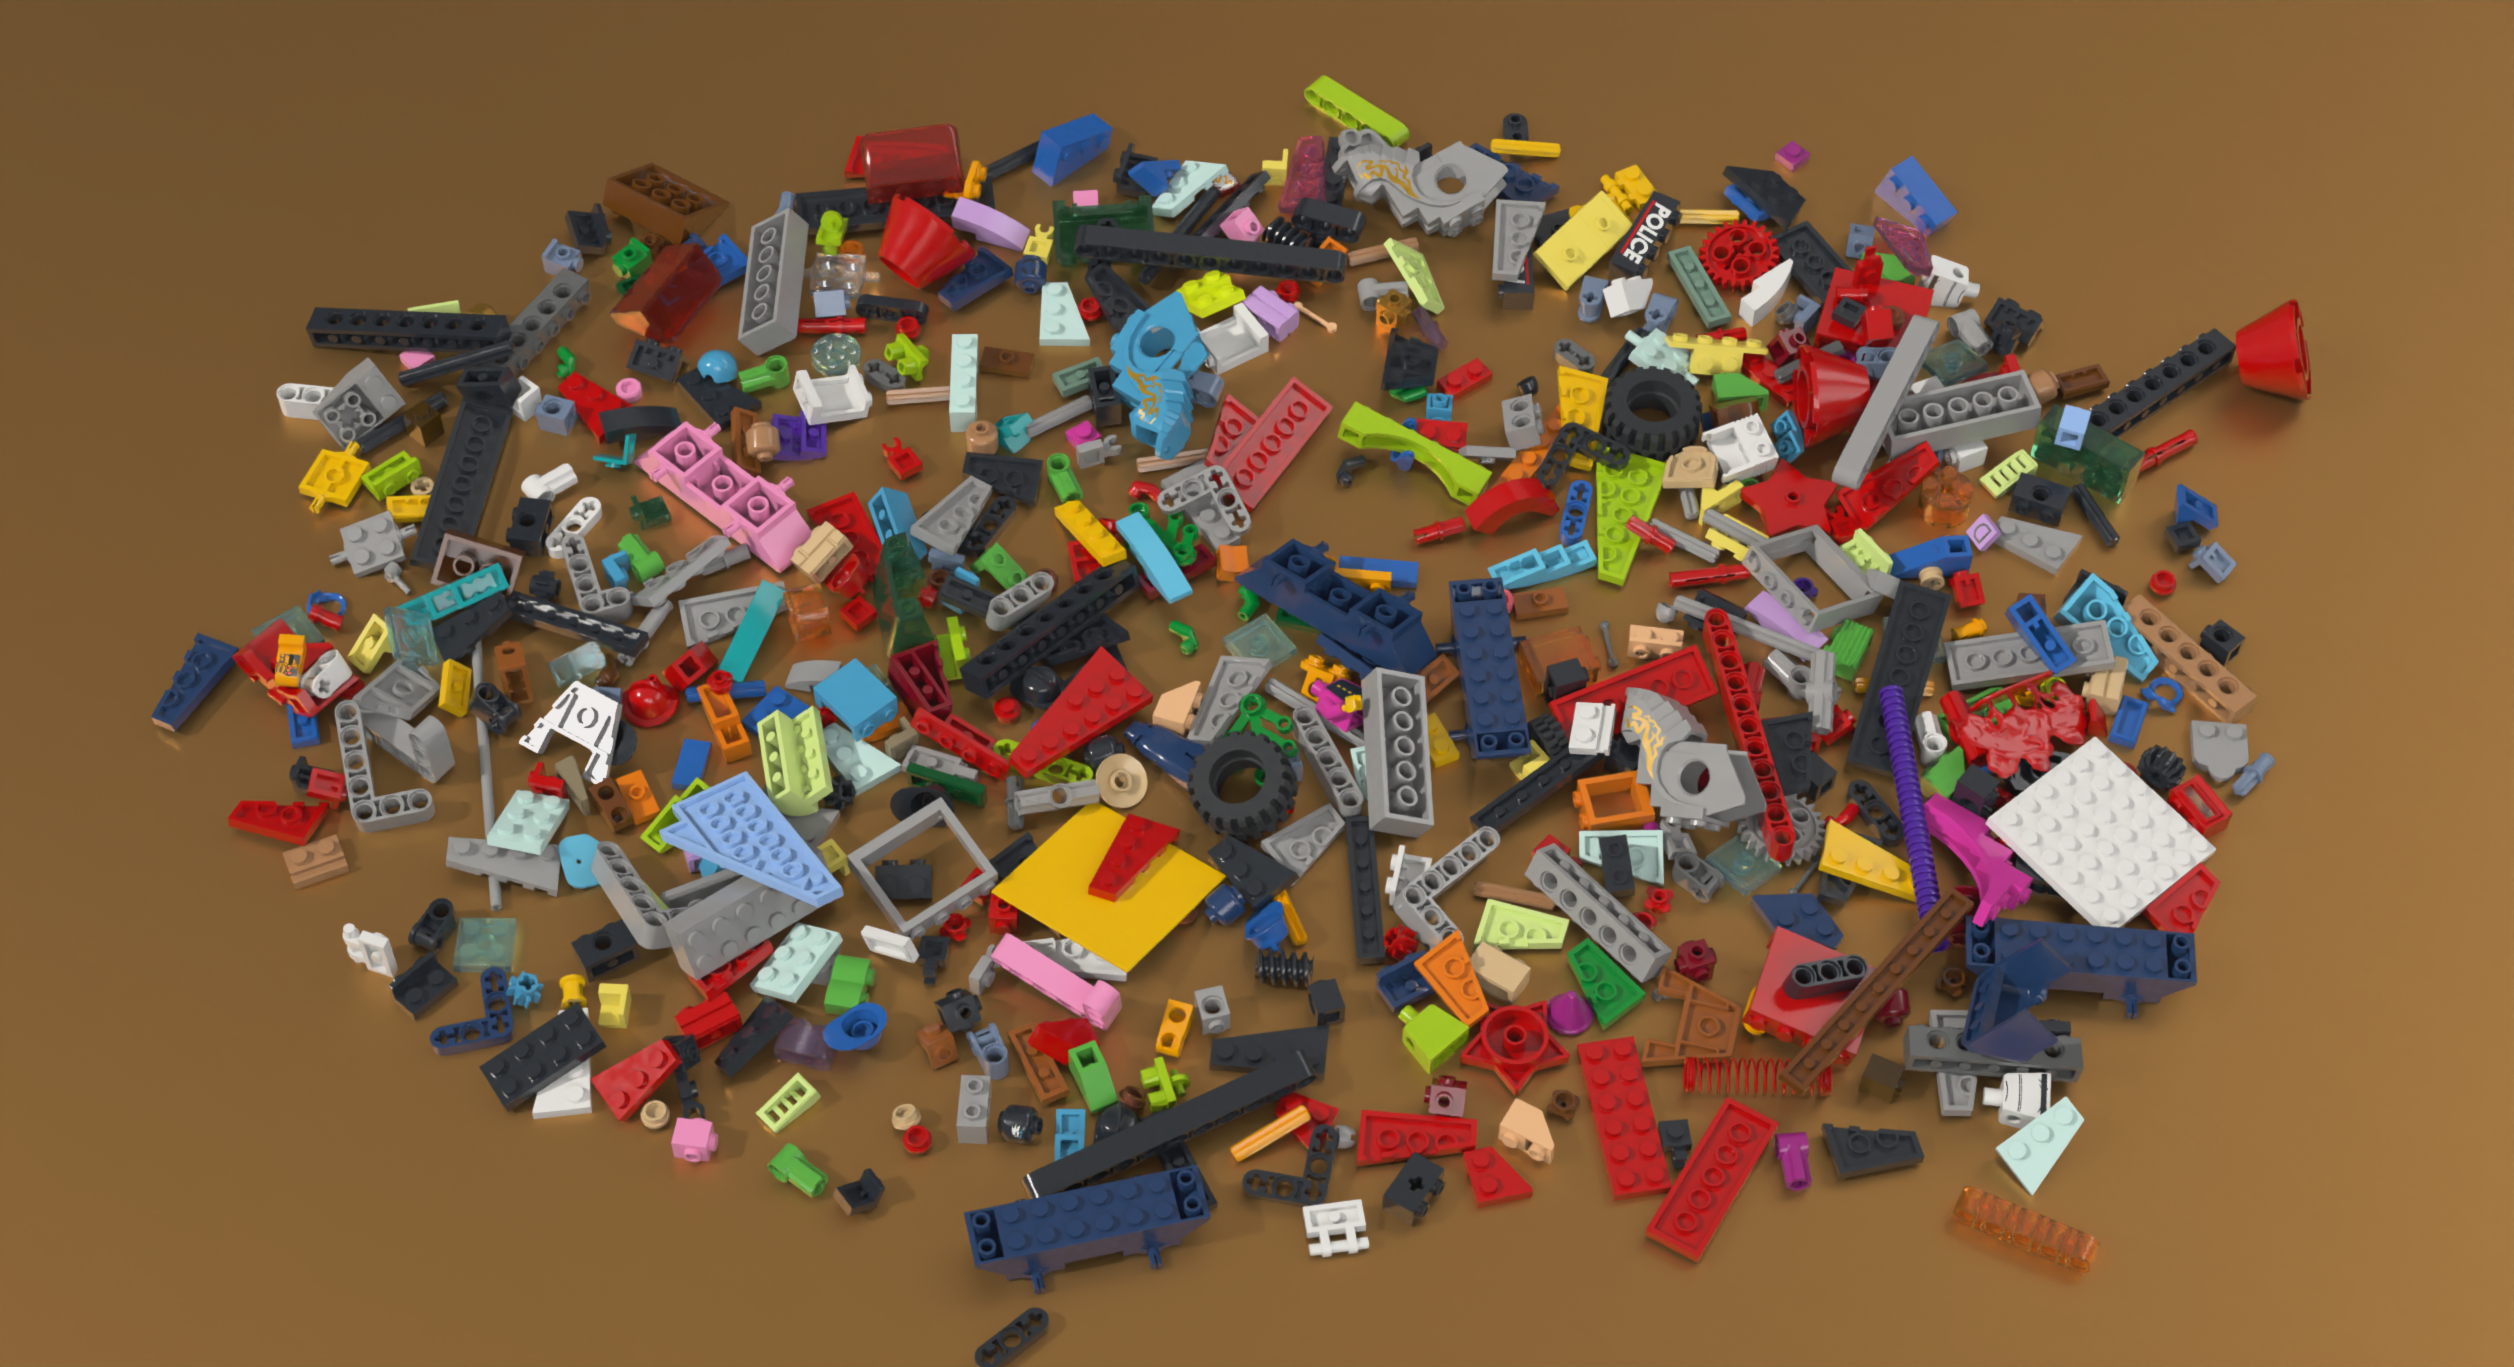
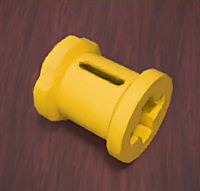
(573, 990)

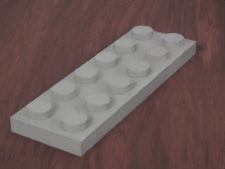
(2010, 660)

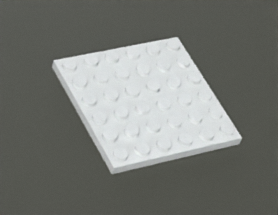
(2100, 836)

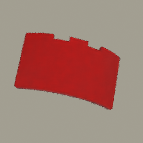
(255, 662)

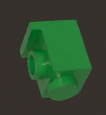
(632, 259)

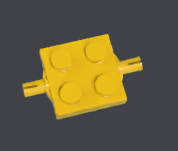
(334, 477)

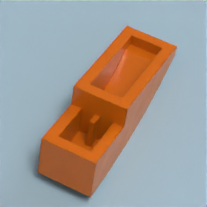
(725, 724)

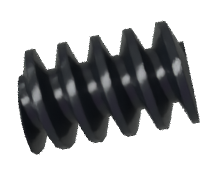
(1283, 233)
(1284, 968)

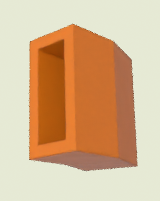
(1230, 561)

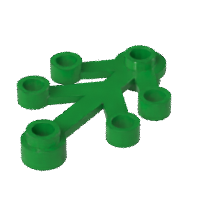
(1182, 552)
(1254, 718)

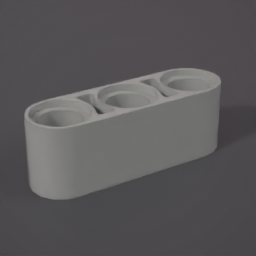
(1009, 604)

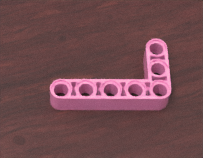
(1096, 1002)

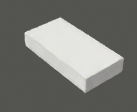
(889, 944)

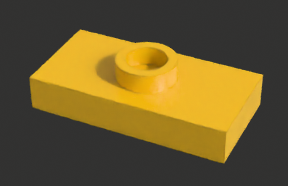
(407, 508)

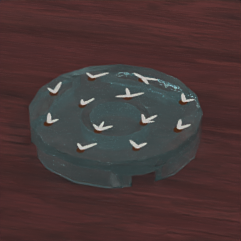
(835, 353)

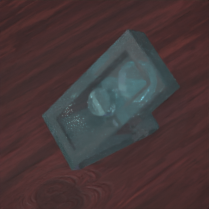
(577, 663)

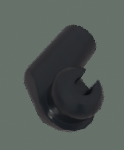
(1348, 465)

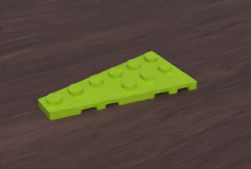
(1617, 499)

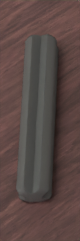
(1786, 372)

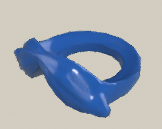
(321, 597)
(2164, 703)

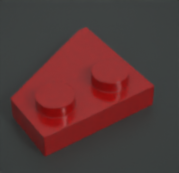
(1493, 1178)

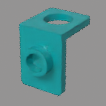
(616, 461)

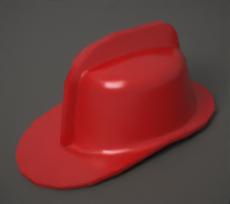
(848, 577)

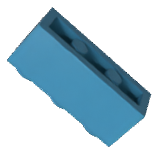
(895, 515)

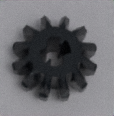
(2161, 768)

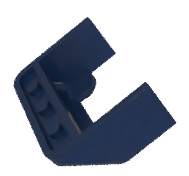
(2000, 1001)

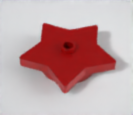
(1790, 501)
(1515, 1044)

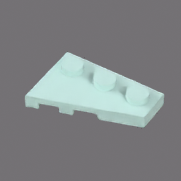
(1060, 317)
(858, 759)
(1644, 851)
(2040, 1143)

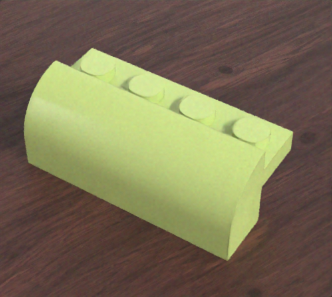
(795, 761)

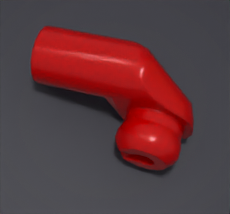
(1139, 487)
(1845, 816)

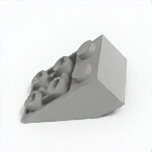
(358, 404)

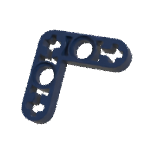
(486, 1026)

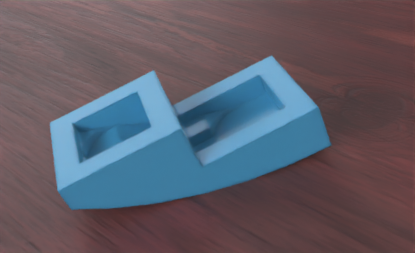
(1069, 1131)

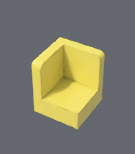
(1277, 170)
(1527, 764)
(834, 857)
(615, 1005)

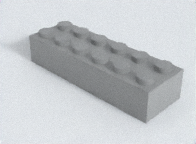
(773, 282)
(1964, 414)
(1397, 753)
(732, 923)

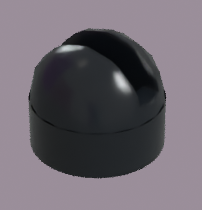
(1528, 386)

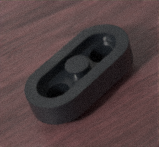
(1515, 127)

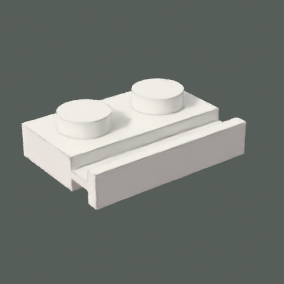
(1592, 728)

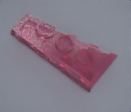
(1305, 174)
(1907, 245)

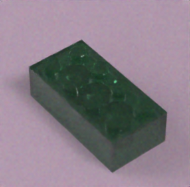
(2101, 464)

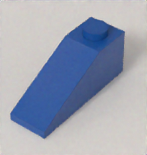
(2040, 634)

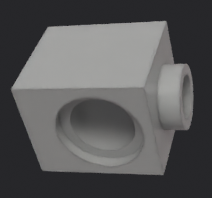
(1212, 1000)

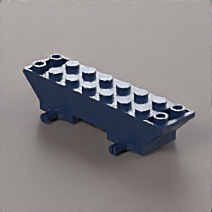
(1369, 623)
(1487, 670)
(2108, 960)
(1088, 1222)

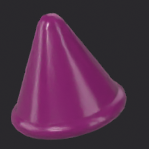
(1569, 1013)

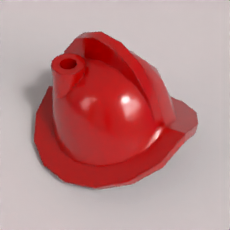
(649, 702)

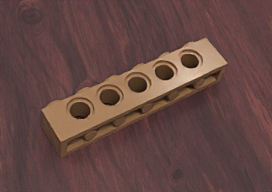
(2191, 664)

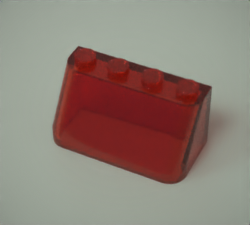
(912, 163)
(668, 293)

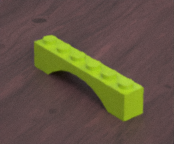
(1370, 429)

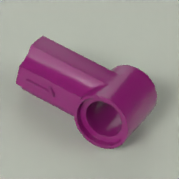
(1793, 1153)

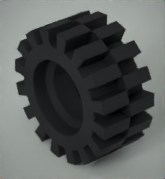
(1547, 734)

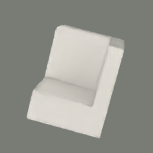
(527, 399)

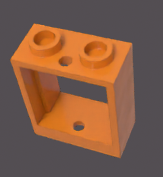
(1610, 784)

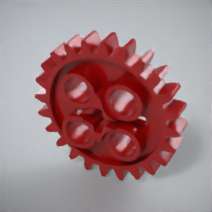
(1738, 254)

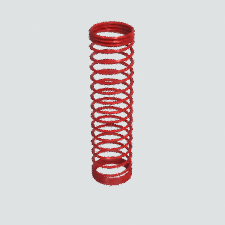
(1689, 1075)

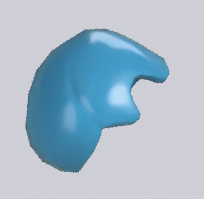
(719, 365)

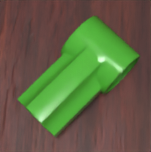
(772, 373)
(1062, 478)
(642, 561)
(792, 1166)

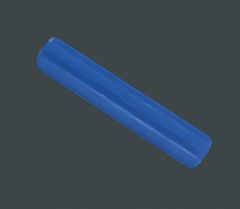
(738, 690)

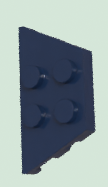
(1800, 915)

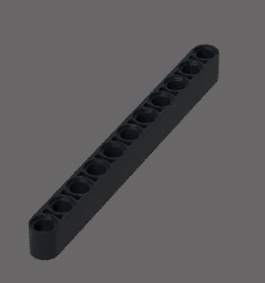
(1210, 254)
(1172, 1127)

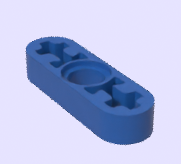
(1573, 503)

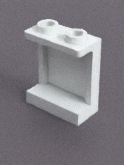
(1234, 340)
(832, 397)

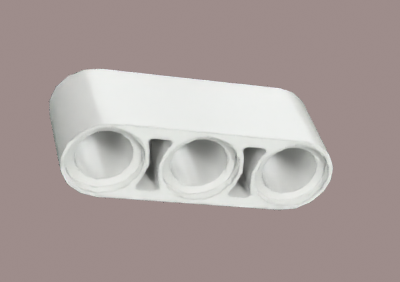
(301, 399)

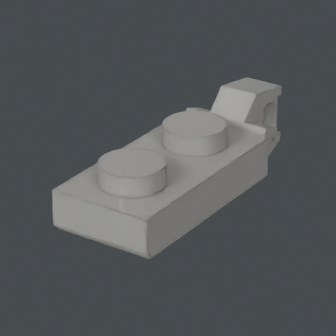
(939, 761)

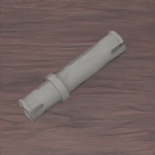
(650, 626)

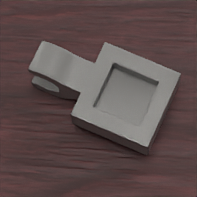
(1095, 451)
(983, 972)

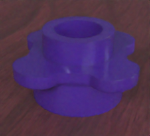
(1806, 586)

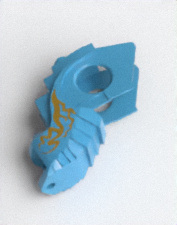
(1148, 383)

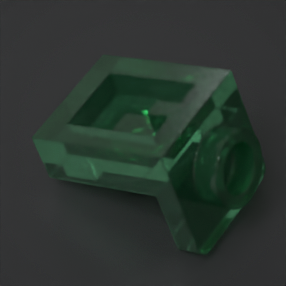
(650, 512)

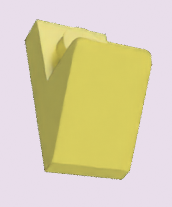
(1720, 500)
(370, 645)

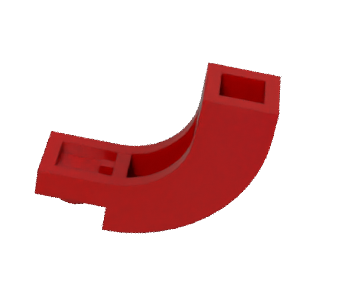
(1507, 500)

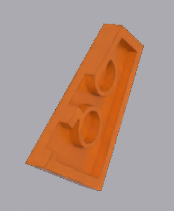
(1454, 980)

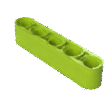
(1354, 111)

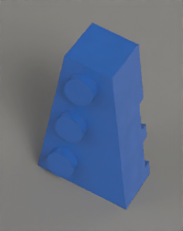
(1070, 147)
(1916, 197)

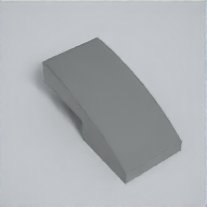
(810, 673)

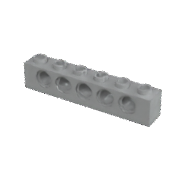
(1598, 912)

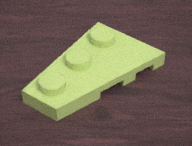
(1417, 275)
(1519, 928)

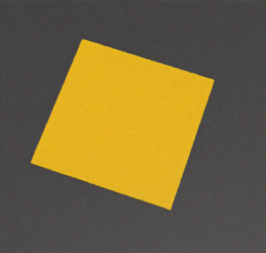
(1057, 878)

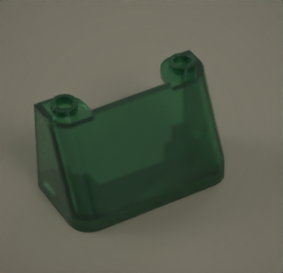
(1068, 219)
(899, 619)

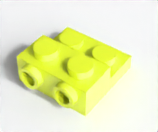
(1210, 294)

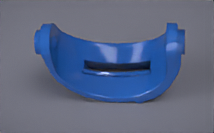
(1405, 459)

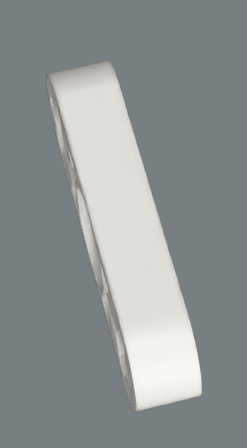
(575, 516)

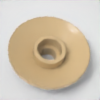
(1132, 779)

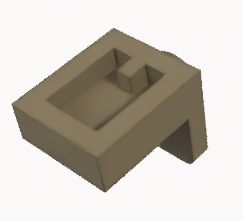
(900, 743)

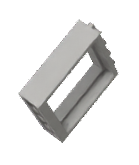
(1831, 559)
(899, 835)

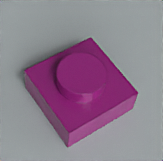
(1792, 156)

